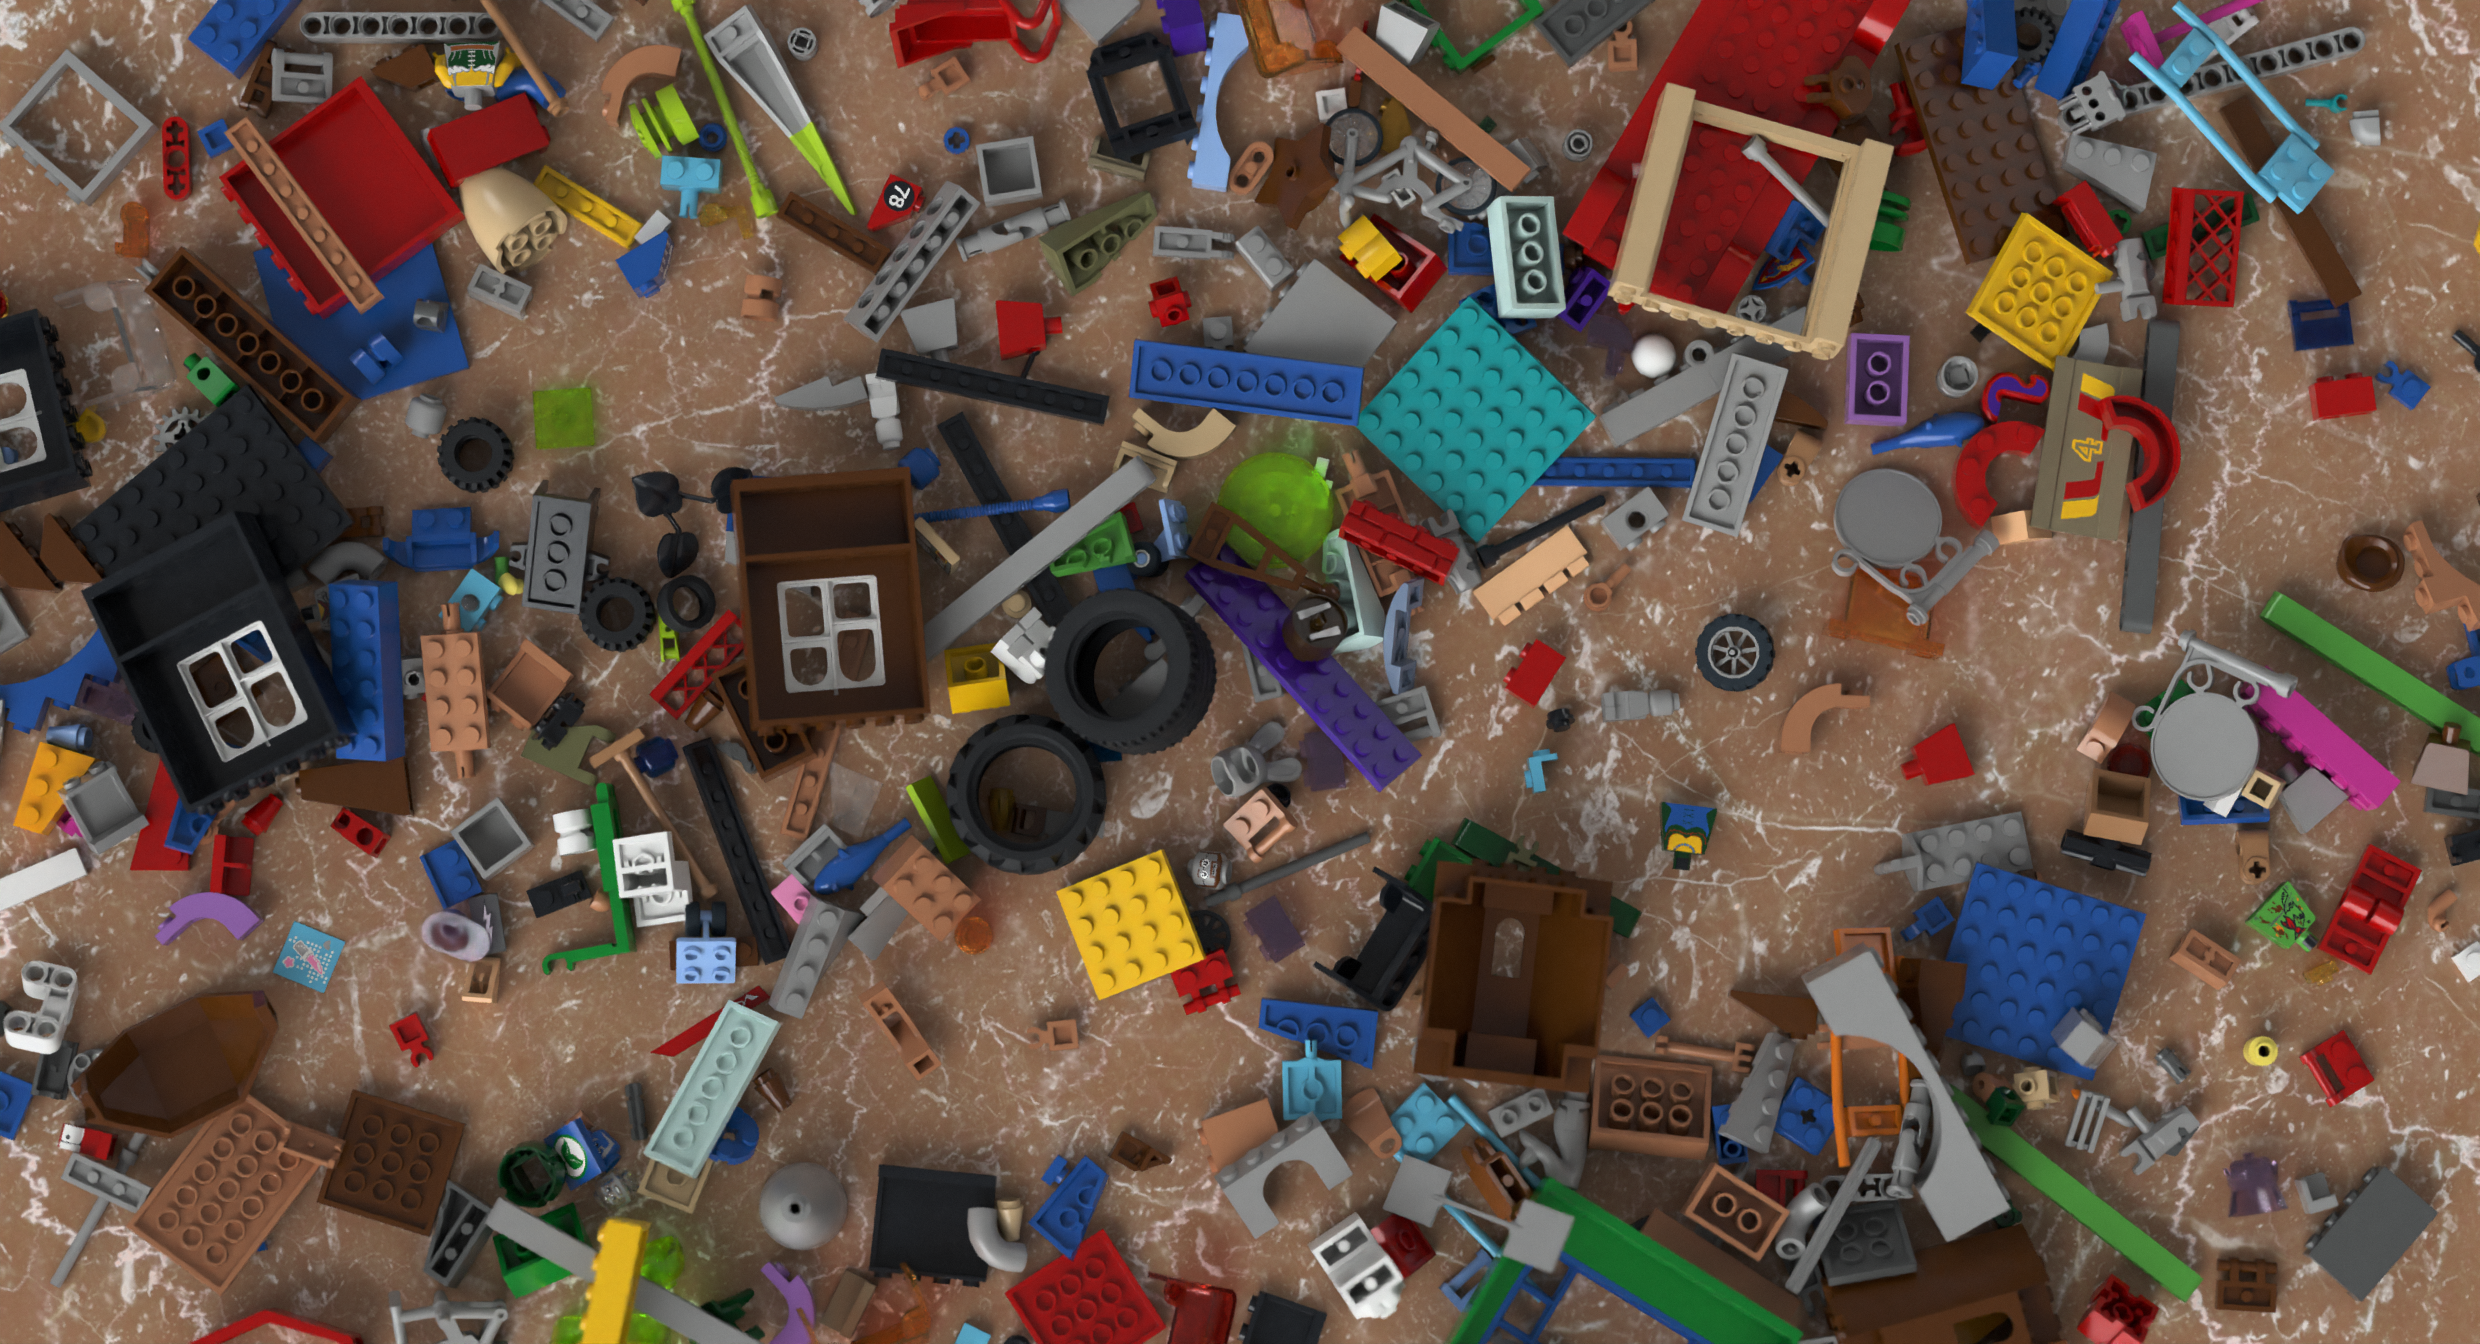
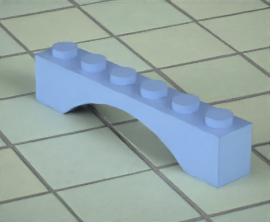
(1212, 161)

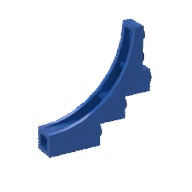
(31, 699)

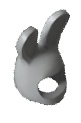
(1243, 767)

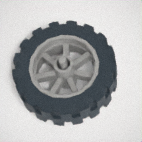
(1763, 647)

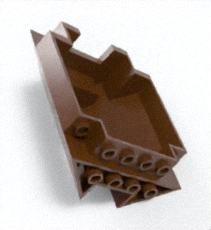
(1524, 1028)
(1950, 1286)

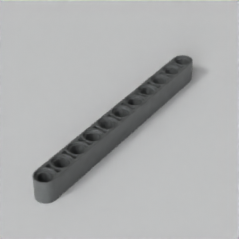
(2146, 524)

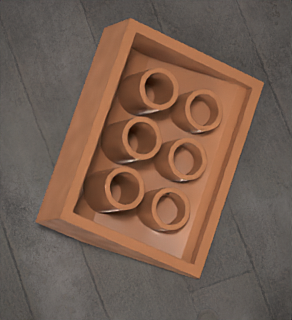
(1650, 1107)

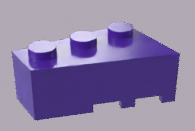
(1185, 26)

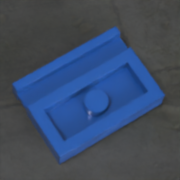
(451, 874)

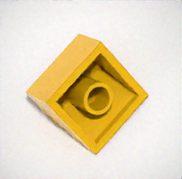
(975, 679)

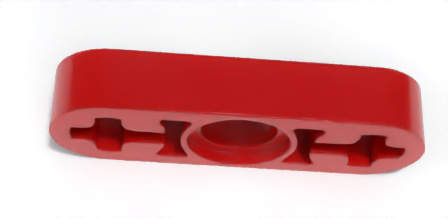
(170, 180)

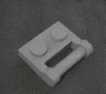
(301, 86)
(1410, 707)

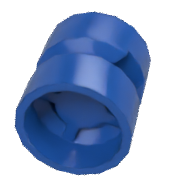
(376, 357)

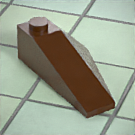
(1931, 994)

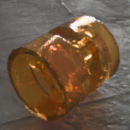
(973, 936)

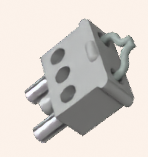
(2105, 99)

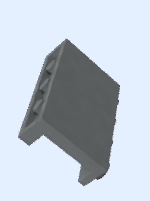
(2369, 1232)

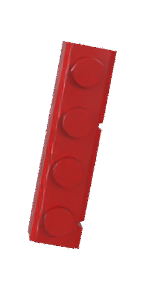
(1399, 542)

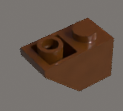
(410, 70)

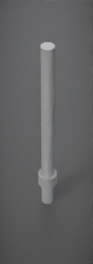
(127, 1157)

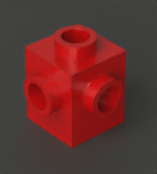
(1169, 302)

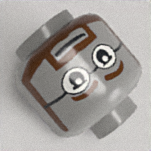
(1210, 870)

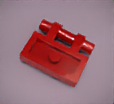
(1202, 974)

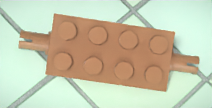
(1380, 490)
(455, 690)

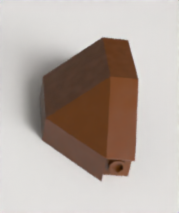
(180, 1065)

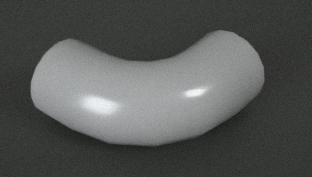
(346, 557)
(1803, 1211)
(989, 1243)

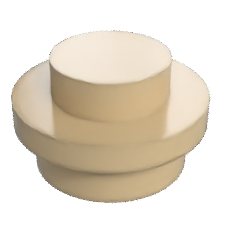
(1017, 605)

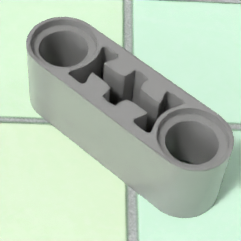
(1868, 1195)

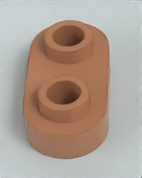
(1249, 168)

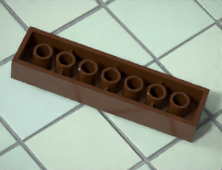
(252, 345)

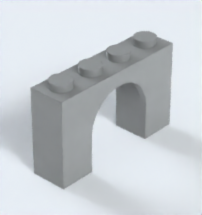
(1301, 1141)

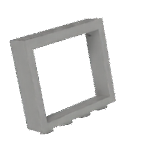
(54, 174)

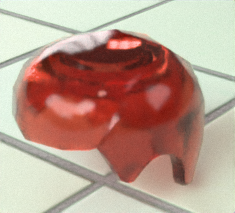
(2130, 759)

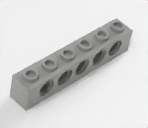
(912, 261)

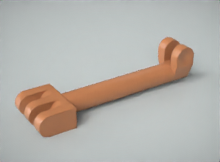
(1663, 1045)

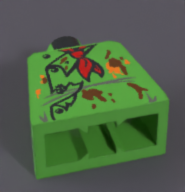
(2284, 919)

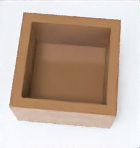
(2117, 806)

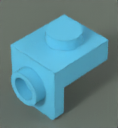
(1534, 776)

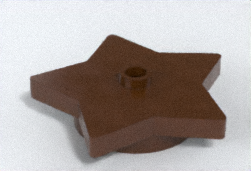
(1299, 175)

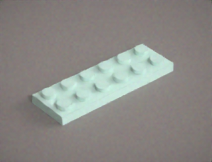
(712, 1089)

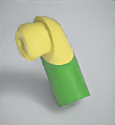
(505, 579)

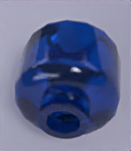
(656, 756)

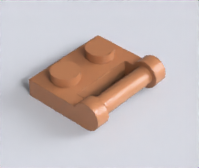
(1254, 817)

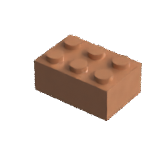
(926, 888)
(1734, 1211)

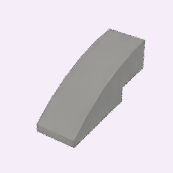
(823, 396)

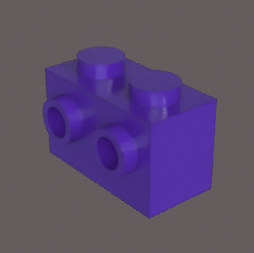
(1583, 297)

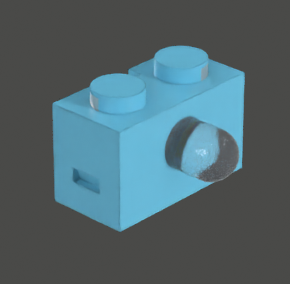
(476, 598)

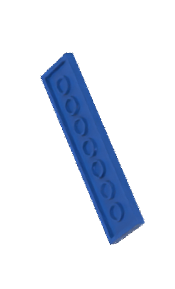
(1246, 382)

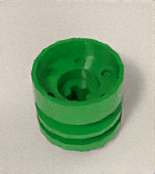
(1886, 235)

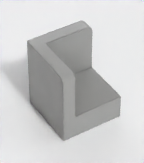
(2315, 1193)

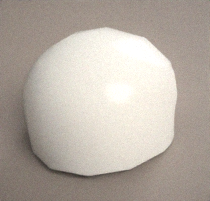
(1653, 355)

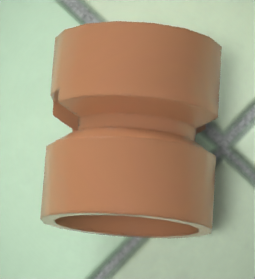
(765, 308)

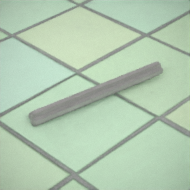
(1833, 1215)

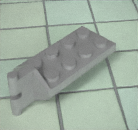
(1950, 852)

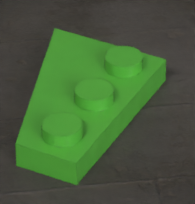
(1102, 548)

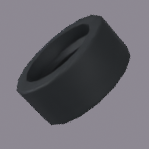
(666, 607)

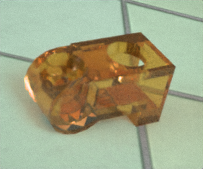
(135, 233)

